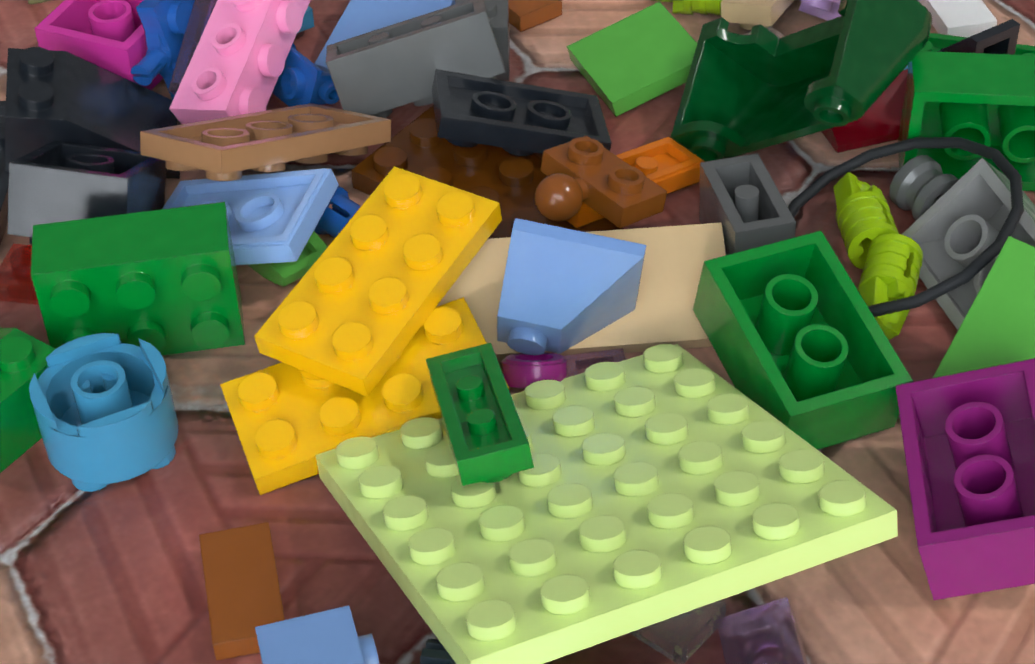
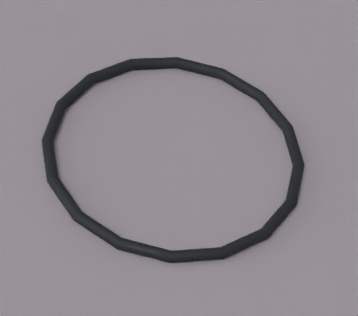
(931, 142)

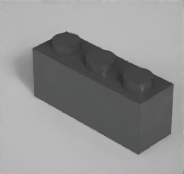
(401, 60)

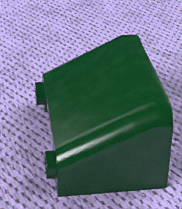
(777, 89)

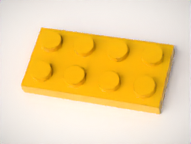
(379, 280)
(294, 415)

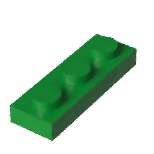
(479, 415)

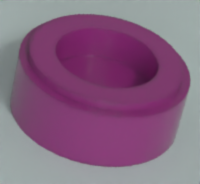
(525, 369)

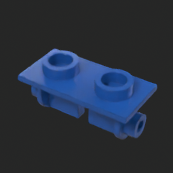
(304, 82)

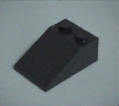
(75, 102)

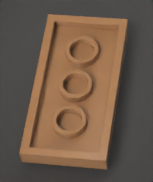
(264, 140)

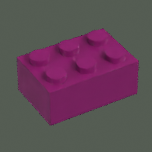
(972, 476)

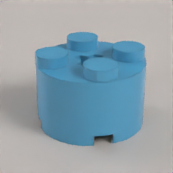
(105, 410)

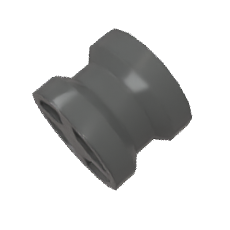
(919, 185)

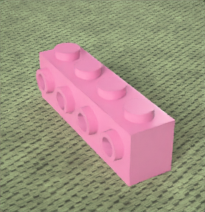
(238, 59)

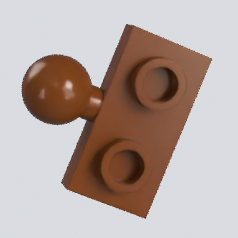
(593, 175)

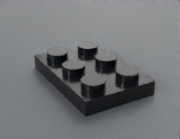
(513, 114)

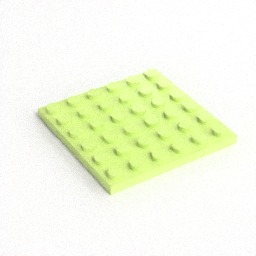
(640, 506)

